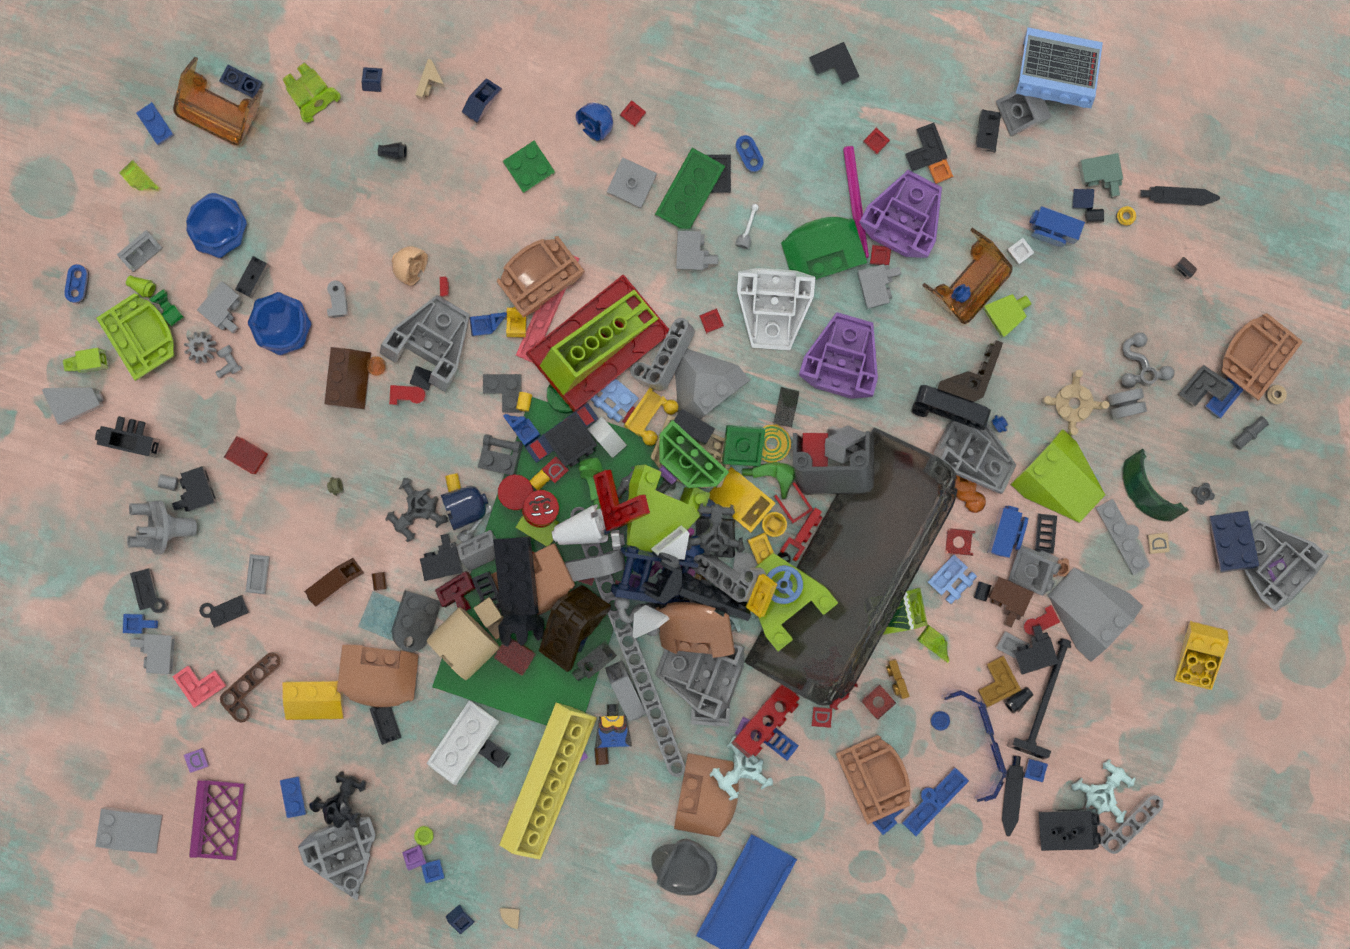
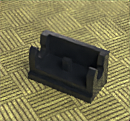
(987, 131)
(252, 277)
(385, 724)

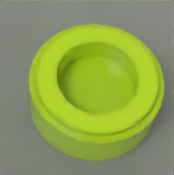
(424, 835)

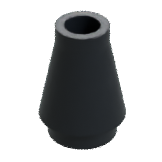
(393, 151)
(1018, 700)

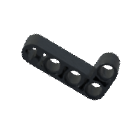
(950, 407)

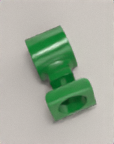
(170, 312)

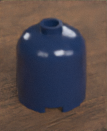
(465, 505)

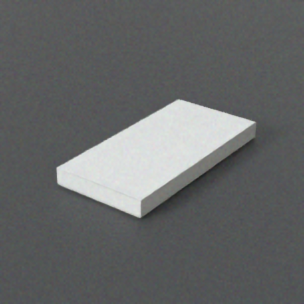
(462, 742)

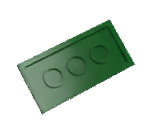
(690, 189)

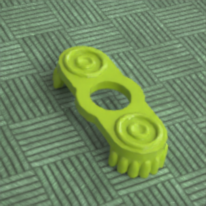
(310, 110)

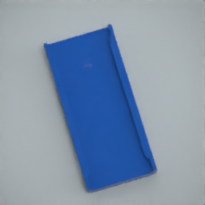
(746, 895)

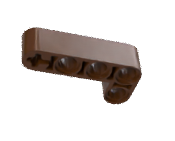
(253, 683)

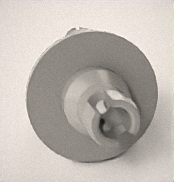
(160, 527)

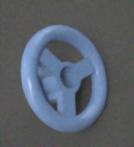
(788, 590)

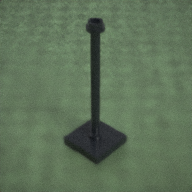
(1029, 746)

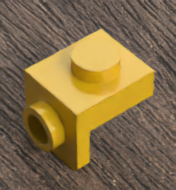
(515, 323)

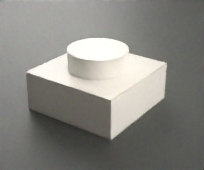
(1020, 251)

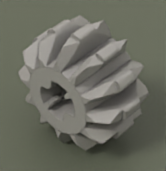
(193, 347)

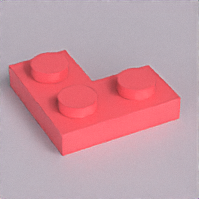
(198, 690)

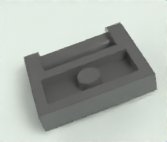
(498, 461)

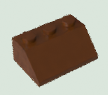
(347, 378)

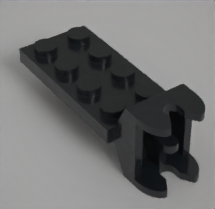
(672, 582)
(517, 590)

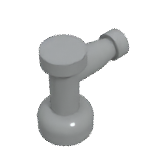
(231, 366)

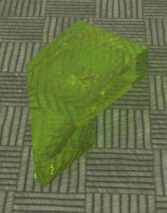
(137, 177)
(935, 642)

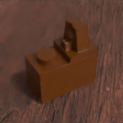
(1012, 596)

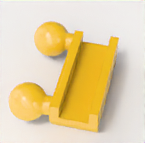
(645, 411)

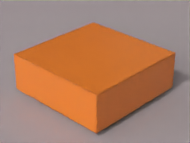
(940, 171)

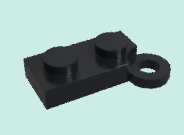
(145, 591)
(226, 611)

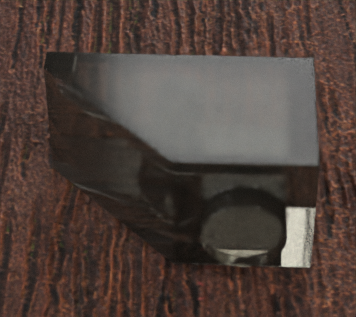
(786, 407)

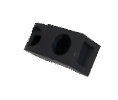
(494, 753)

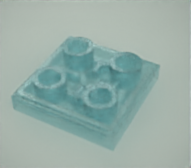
(380, 615)

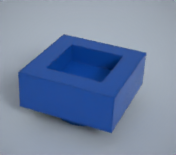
(1035, 770)
(433, 871)

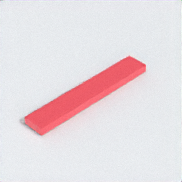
(540, 323)

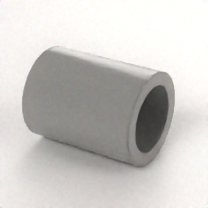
(167, 482)

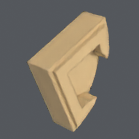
(510, 916)

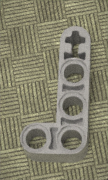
(680, 334)
(596, 565)
(728, 580)
(1130, 820)

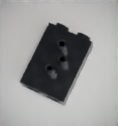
(128, 440)
(1069, 829)

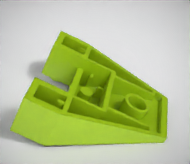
(665, 512)
(779, 613)

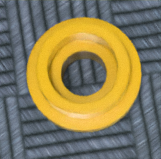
(1130, 211)

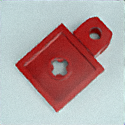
(804, 533)

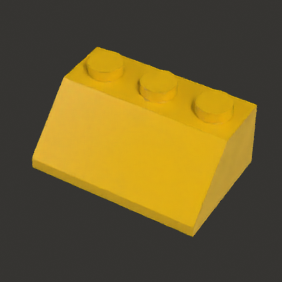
(312, 700)

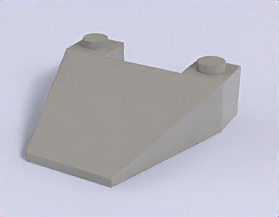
(434, 334)

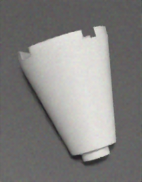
(581, 528)

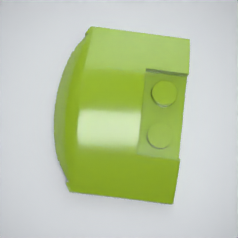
(138, 335)

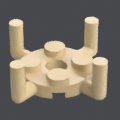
(1085, 398)

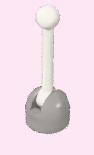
(744, 240)
(466, 535)

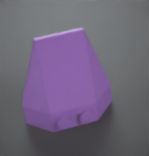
(905, 216)
(843, 358)

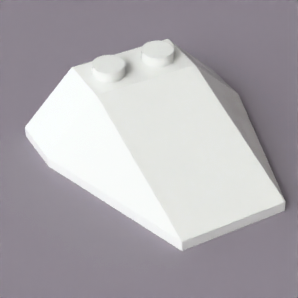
(774, 305)

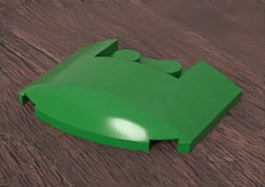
(824, 247)

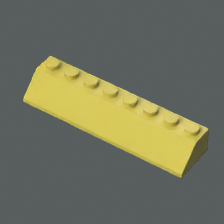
(547, 781)

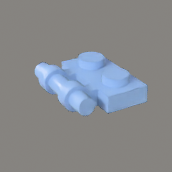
(619, 395)
(948, 575)

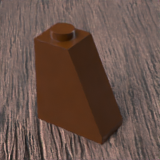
(333, 582)

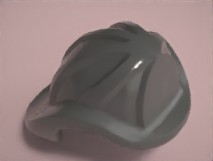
(684, 867)

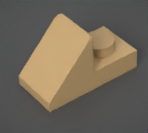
(429, 75)
(489, 616)

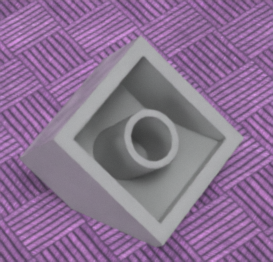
(1022, 112)

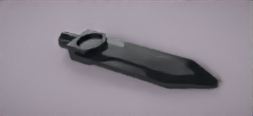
(1179, 195)
(1012, 795)

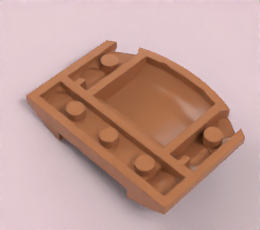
(539, 274)
(1259, 354)
(550, 576)
(696, 630)
(377, 675)
(876, 778)
(702, 804)

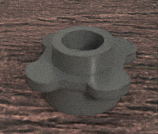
(1208, 493)

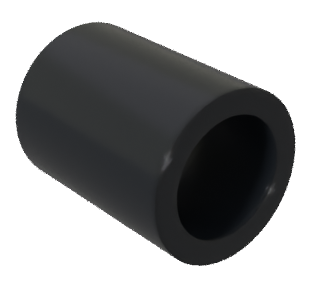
(1094, 215)
(982, 591)

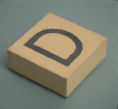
(1158, 543)

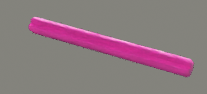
(854, 192)

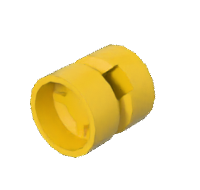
(774, 524)

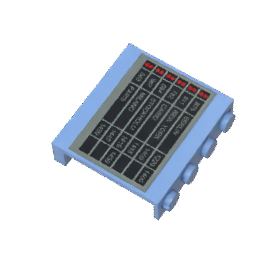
(1059, 68)

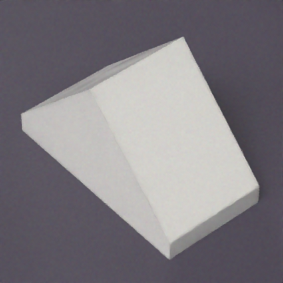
(607, 437)
(674, 543)
(646, 620)

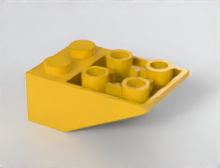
(748, 501)
(1201, 655)

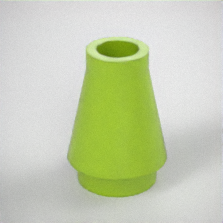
(142, 286)

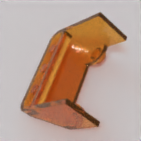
(212, 111)
(982, 275)

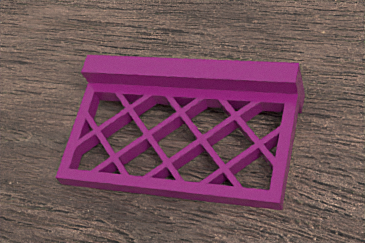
(199, 819)

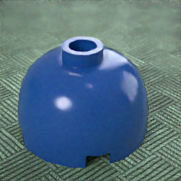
(595, 119)

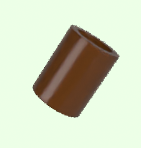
(379, 581)
(601, 756)

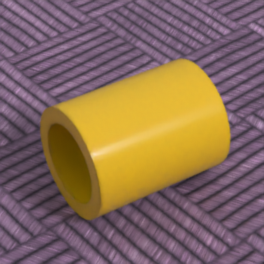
(524, 401)
(539, 480)
(453, 482)

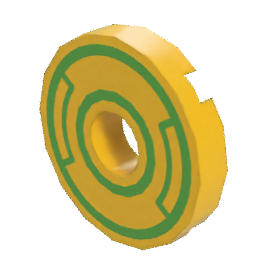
(783, 444)

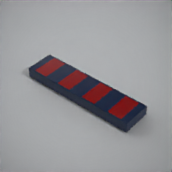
(541, 447)

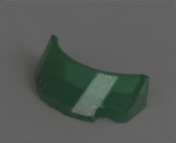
(1143, 494)

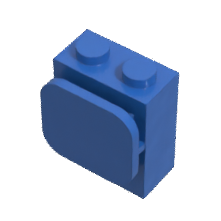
(1055, 227)
(1008, 532)

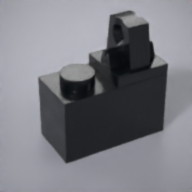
(198, 490)
(443, 564)
(1038, 654)

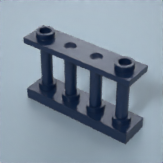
(624, 590)

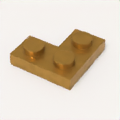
(1004, 684)
(899, 687)

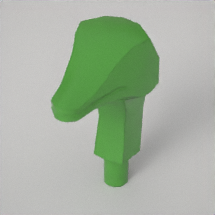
(587, 469)
(782, 472)

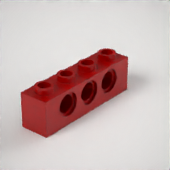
(743, 740)

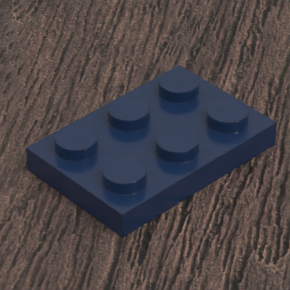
(1234, 541)

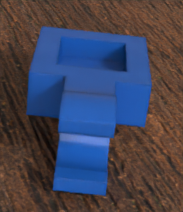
(135, 623)
(887, 822)

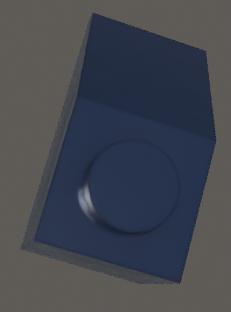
(481, 100)

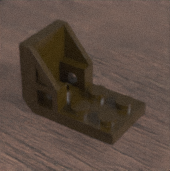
(960, 384)
(569, 623)

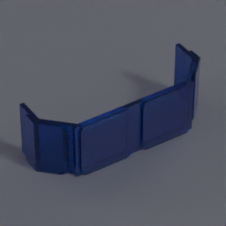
(998, 783)

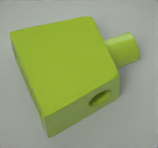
(1007, 313)

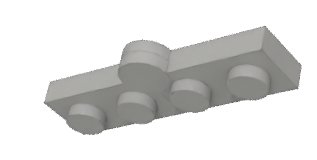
(1123, 536)

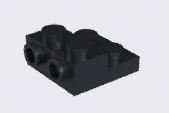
(571, 440)

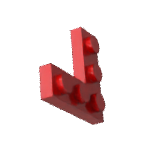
(613, 513)

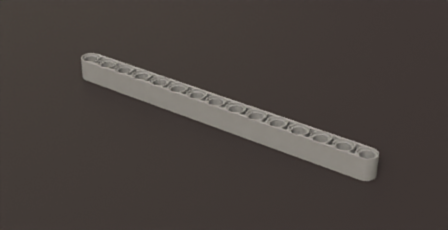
(635, 669)

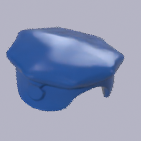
(215, 225)
(279, 323)

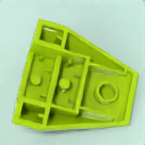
(1061, 479)

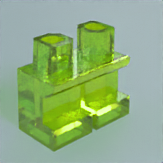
(296, 87)

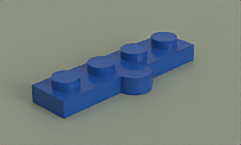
(934, 801)

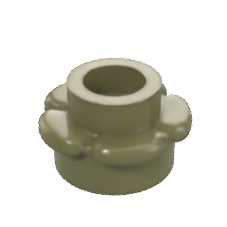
(335, 486)

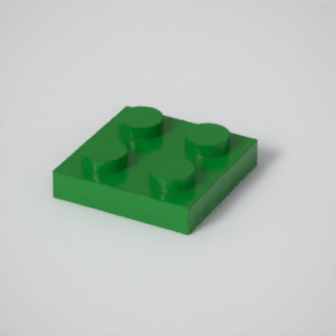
(528, 166)
(743, 445)

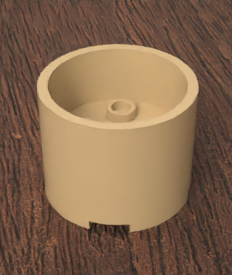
(463, 643)

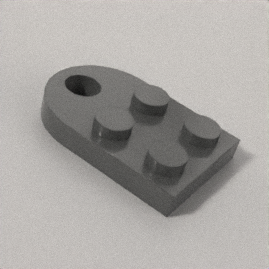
(414, 619)

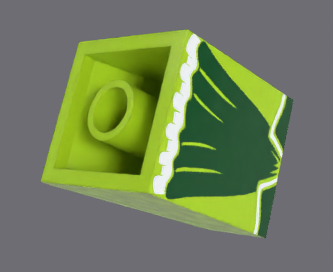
(909, 613)

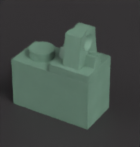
(1102, 169)

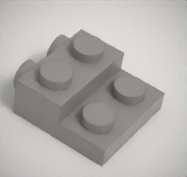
(1034, 570)

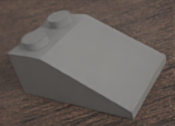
(128, 830)

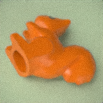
(967, 492)

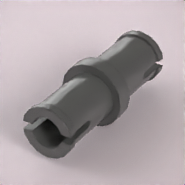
(1250, 432)

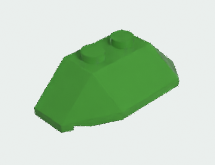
(688, 459)

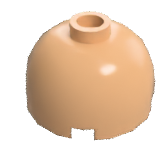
(408, 263)

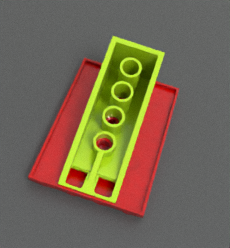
(598, 343)

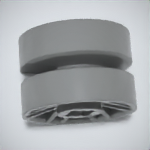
(1127, 403)

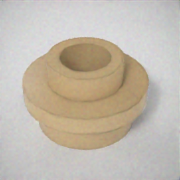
(1270, 394)

